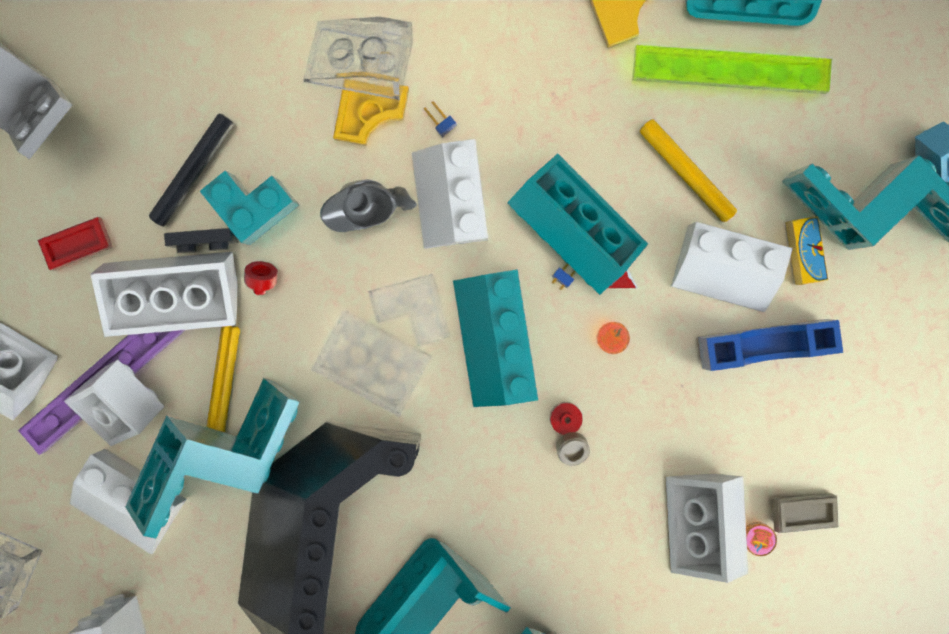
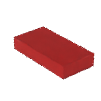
(75, 243)

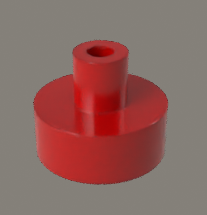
(260, 276)
(562, 411)

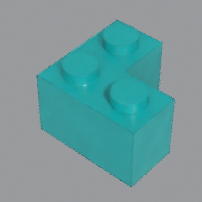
(245, 212)

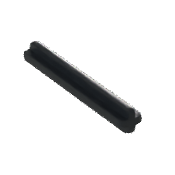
(191, 170)

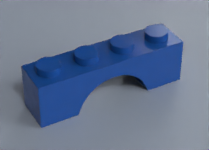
(770, 343)

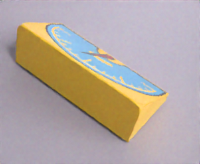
(807, 251)

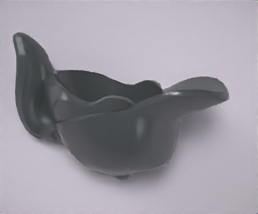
(363, 205)

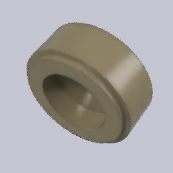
(572, 449)

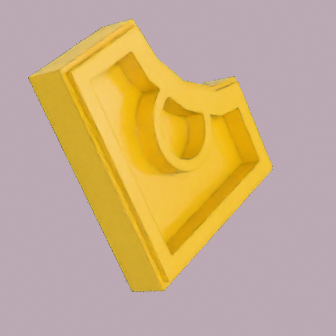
(617, 19)
(362, 113)

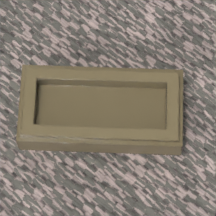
(805, 513)

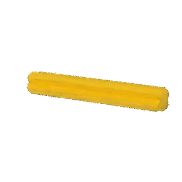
(688, 170)
(223, 378)

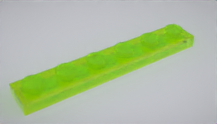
(732, 69)

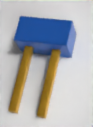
(446, 125)

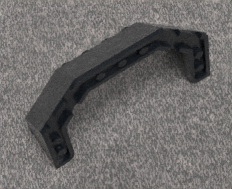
(297, 521)

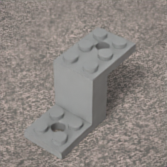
(28, 103)

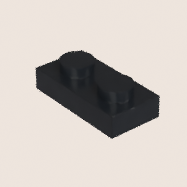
(188, 240)

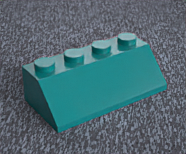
(578, 224)
(495, 339)

